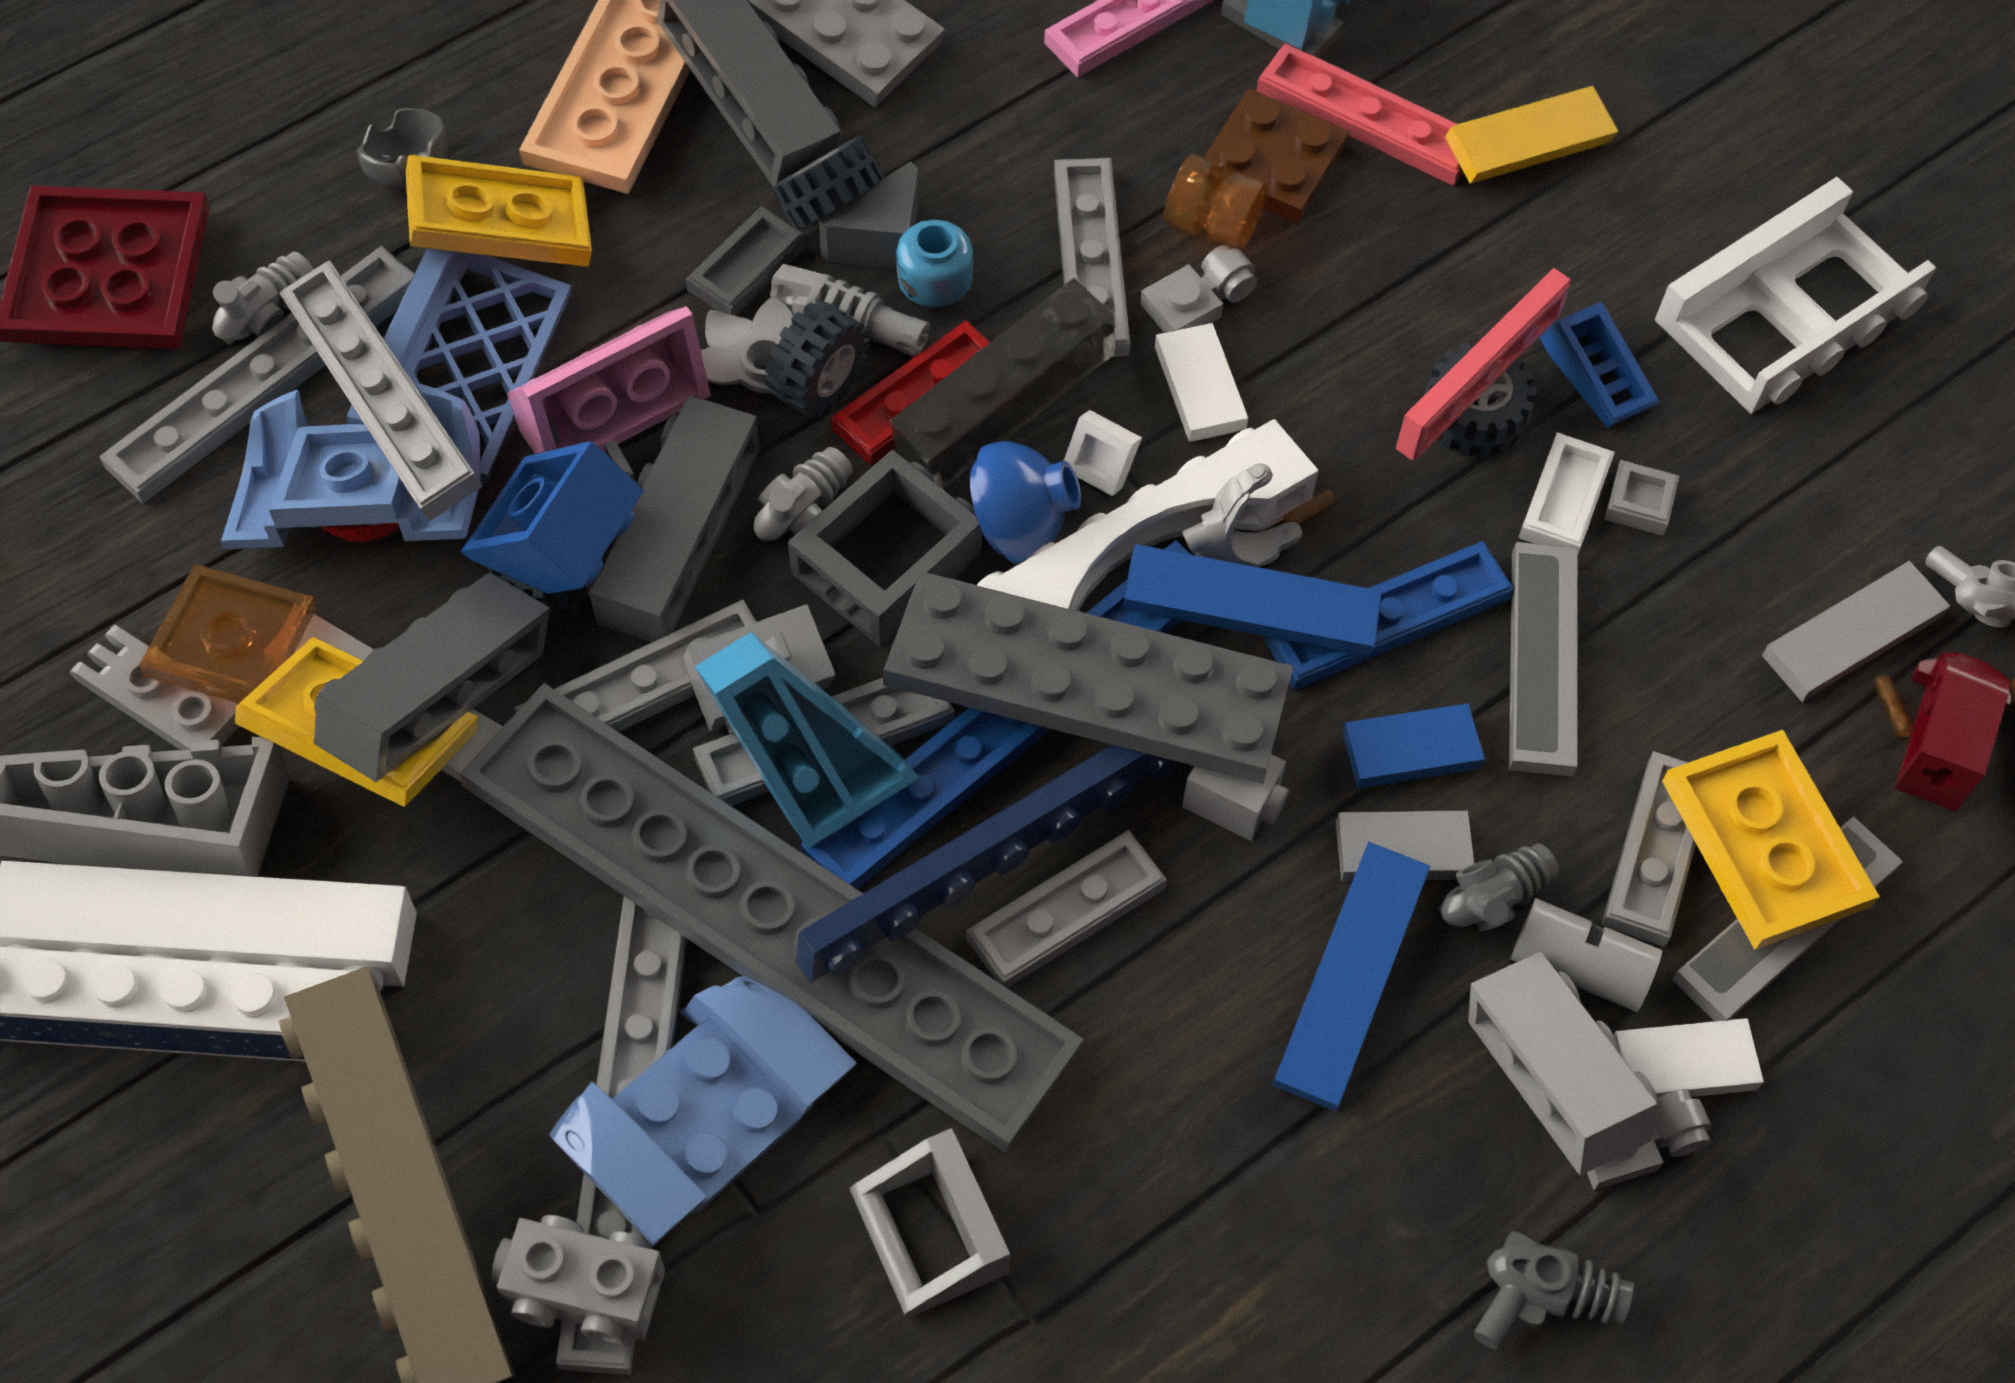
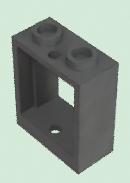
(848, 589)

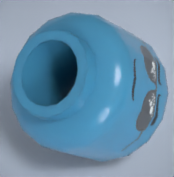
(934, 263)

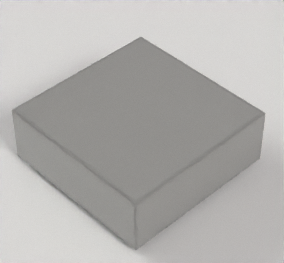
(1641, 497)

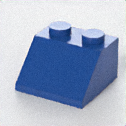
(556, 518)

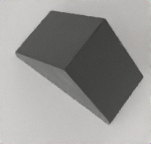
(873, 222)

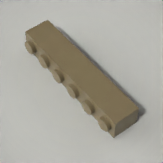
(396, 1183)

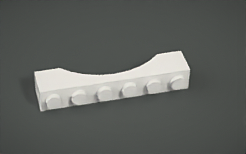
(1074, 566)

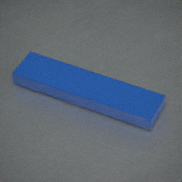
(1252, 600)
(1408, 610)
(1351, 976)

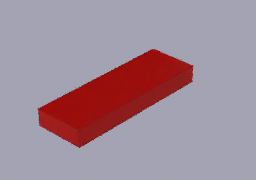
(867, 419)

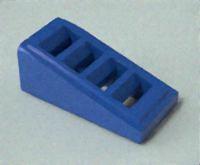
(1604, 339)

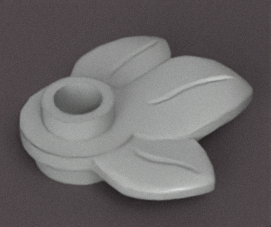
(743, 345)

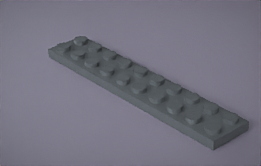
(748, 897)

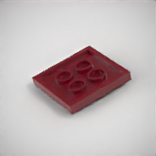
(103, 267)

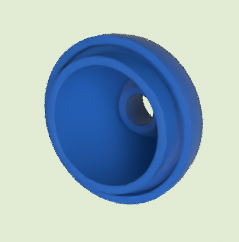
(1021, 498)

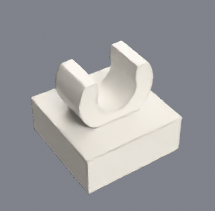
(1101, 452)

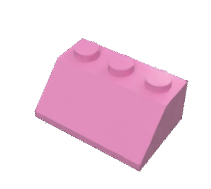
(619, 384)

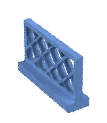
(428, 305)

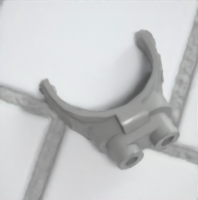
(1216, 534)

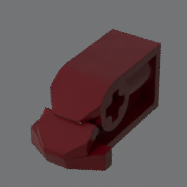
(1953, 728)

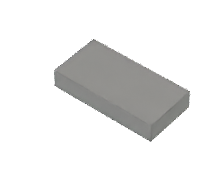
(1427, 836)

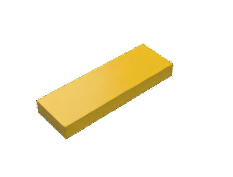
(1531, 134)

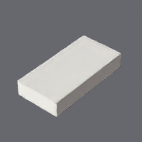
(1201, 382)
(1566, 493)
(1694, 1057)

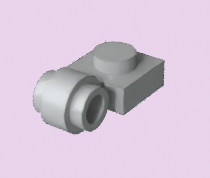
(1191, 300)
(1678, 1121)

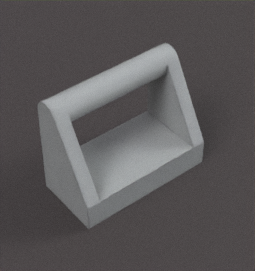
(987, 1250)

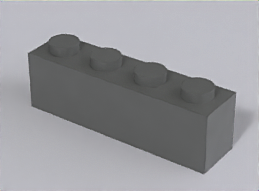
(751, 82)
(675, 519)
(429, 676)

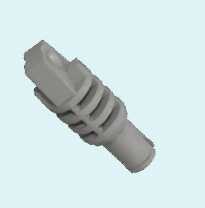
(800, 287)

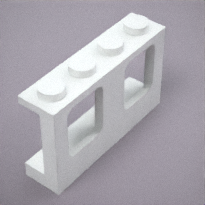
(1761, 277)

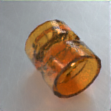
(1215, 203)

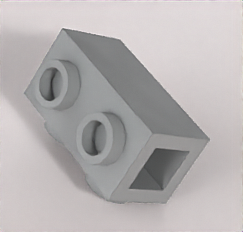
(579, 1278)

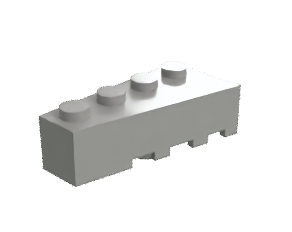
(145, 808)

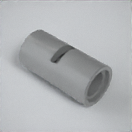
(1590, 955)

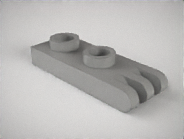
(163, 708)

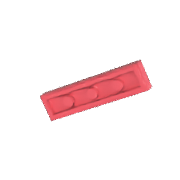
(1363, 109)
(1483, 365)

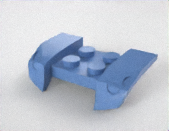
(337, 477)
(703, 1105)

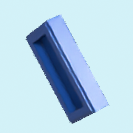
(1413, 745)

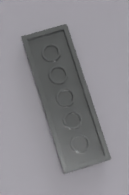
(1089, 676)

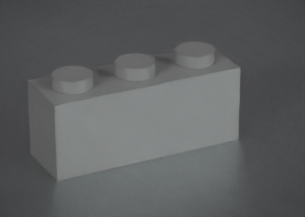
(1563, 1062)

